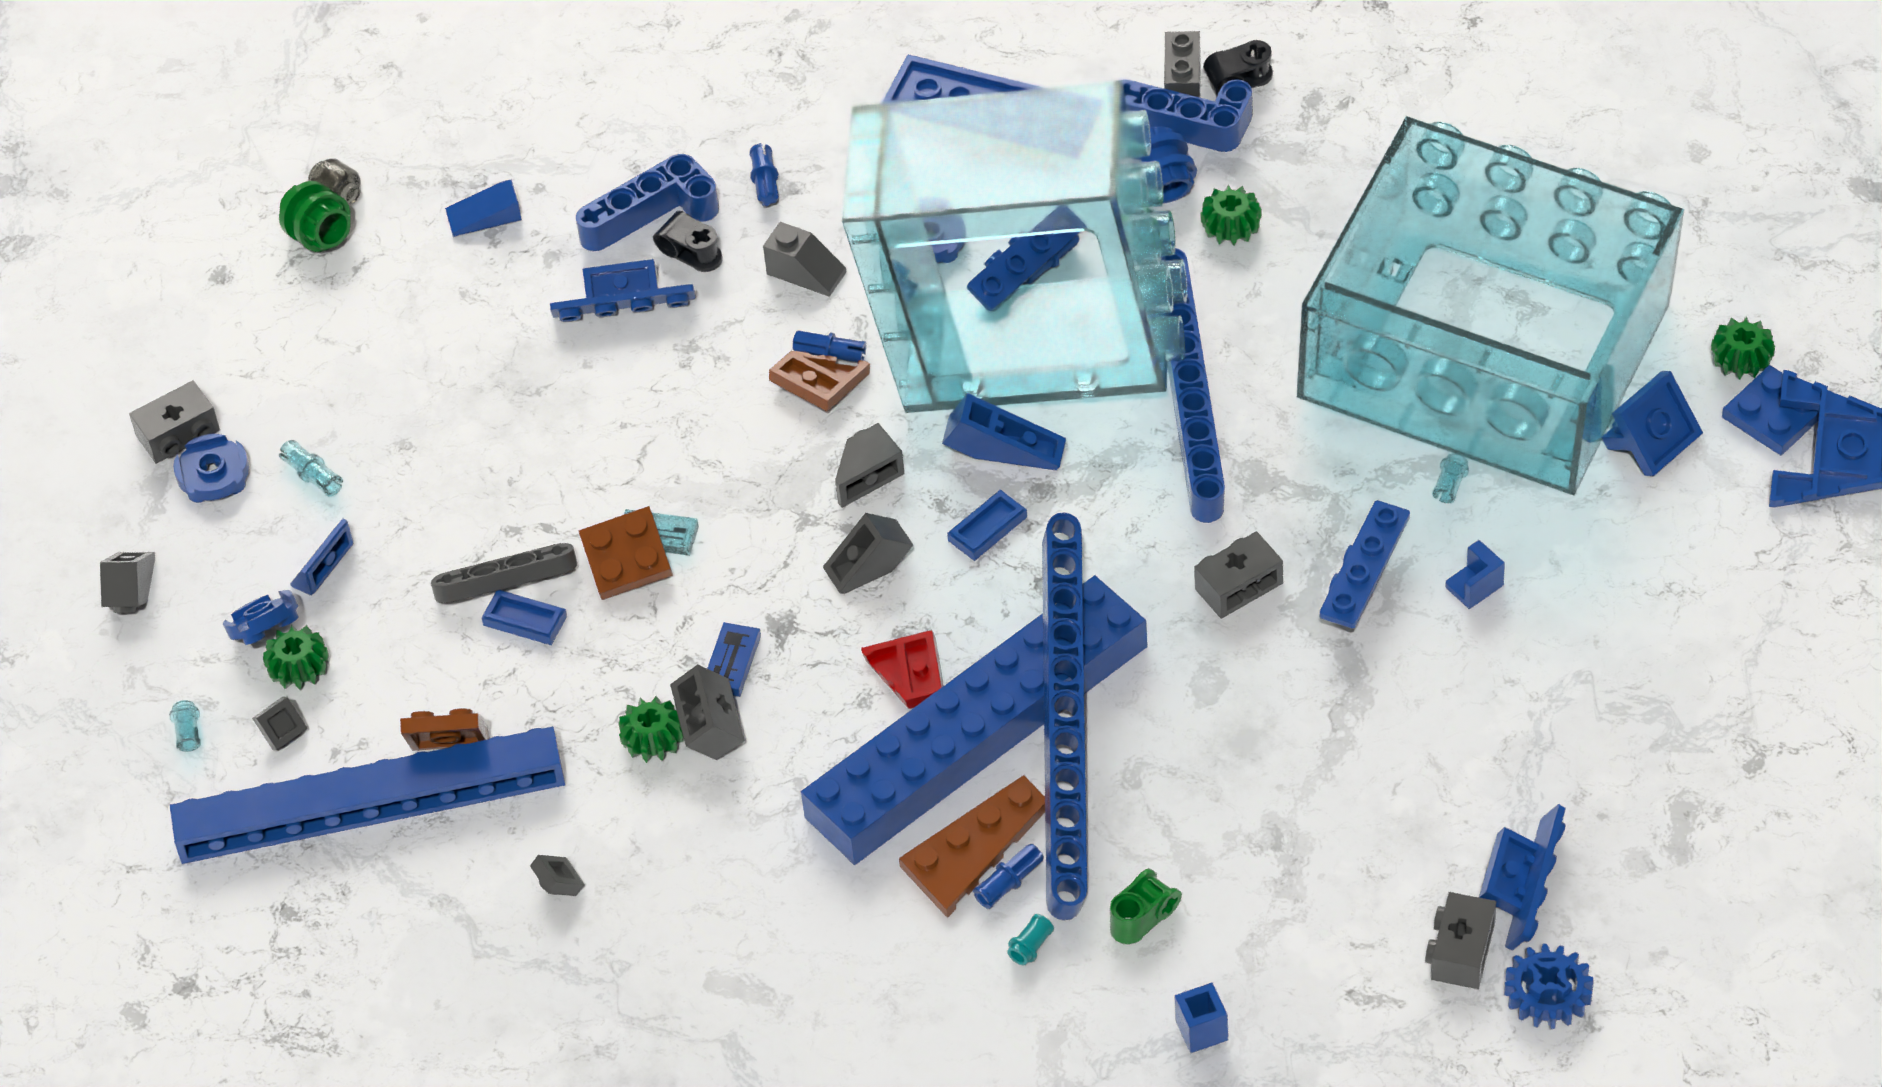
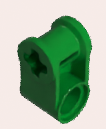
(1145, 903)

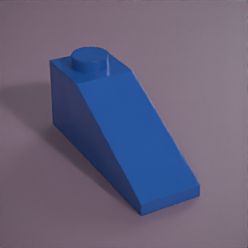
(1001, 436)

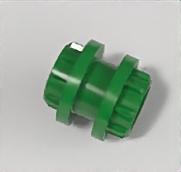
(314, 216)

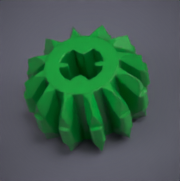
(1231, 215)
(1742, 347)
(295, 657)
(650, 729)

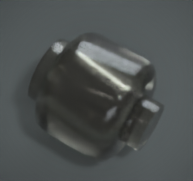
(338, 178)

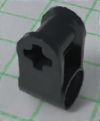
(1240, 65)
(689, 242)

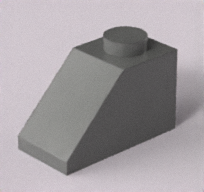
(802, 260)
(867, 464)
(867, 552)
(126, 580)

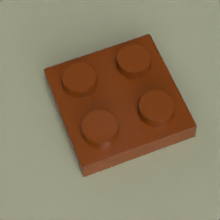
(625, 553)
(432, 732)

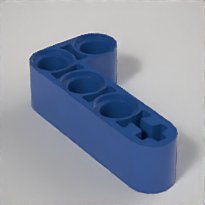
(1201, 121)
(645, 198)

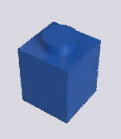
(1201, 1017)

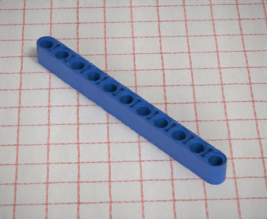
(1063, 730)

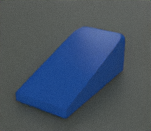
(484, 209)

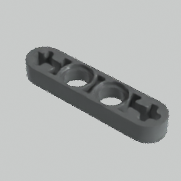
(504, 573)

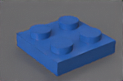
(1760, 416)

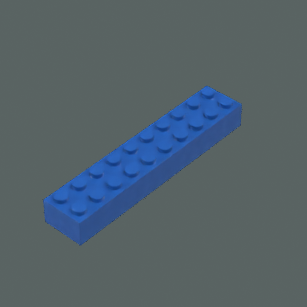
(961, 728)

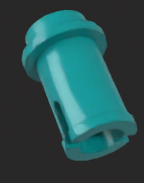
(1030, 940)

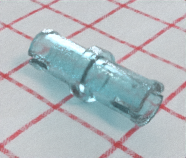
(311, 468)

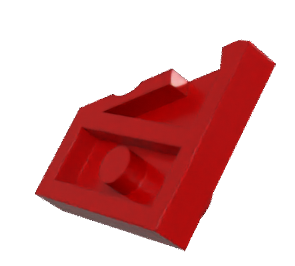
(908, 666)

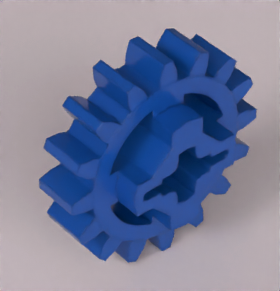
(1548, 985)

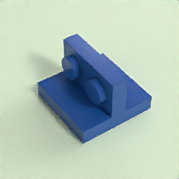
(1654, 424)

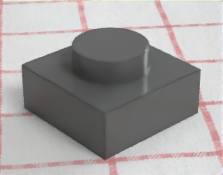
(279, 723)
(556, 875)

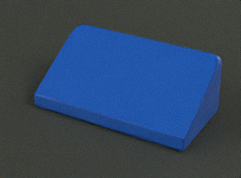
(324, 559)

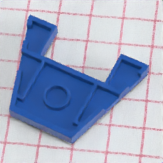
(1845, 449)

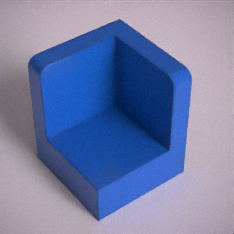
(1479, 578)

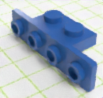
(1014, 266)
(621, 287)
(1364, 564)
(1519, 874)

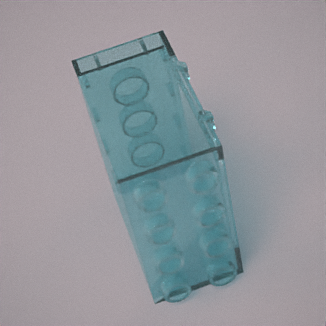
(1008, 171)
(1459, 386)

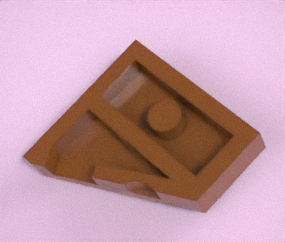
(817, 377)

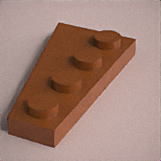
(963, 851)

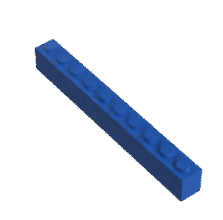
(366, 795)

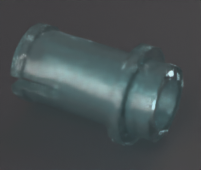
(1453, 469)
(185, 717)

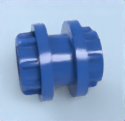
(1176, 166)

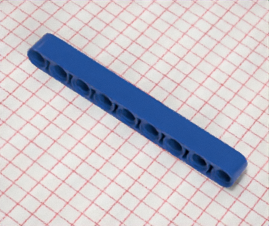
(1195, 416)

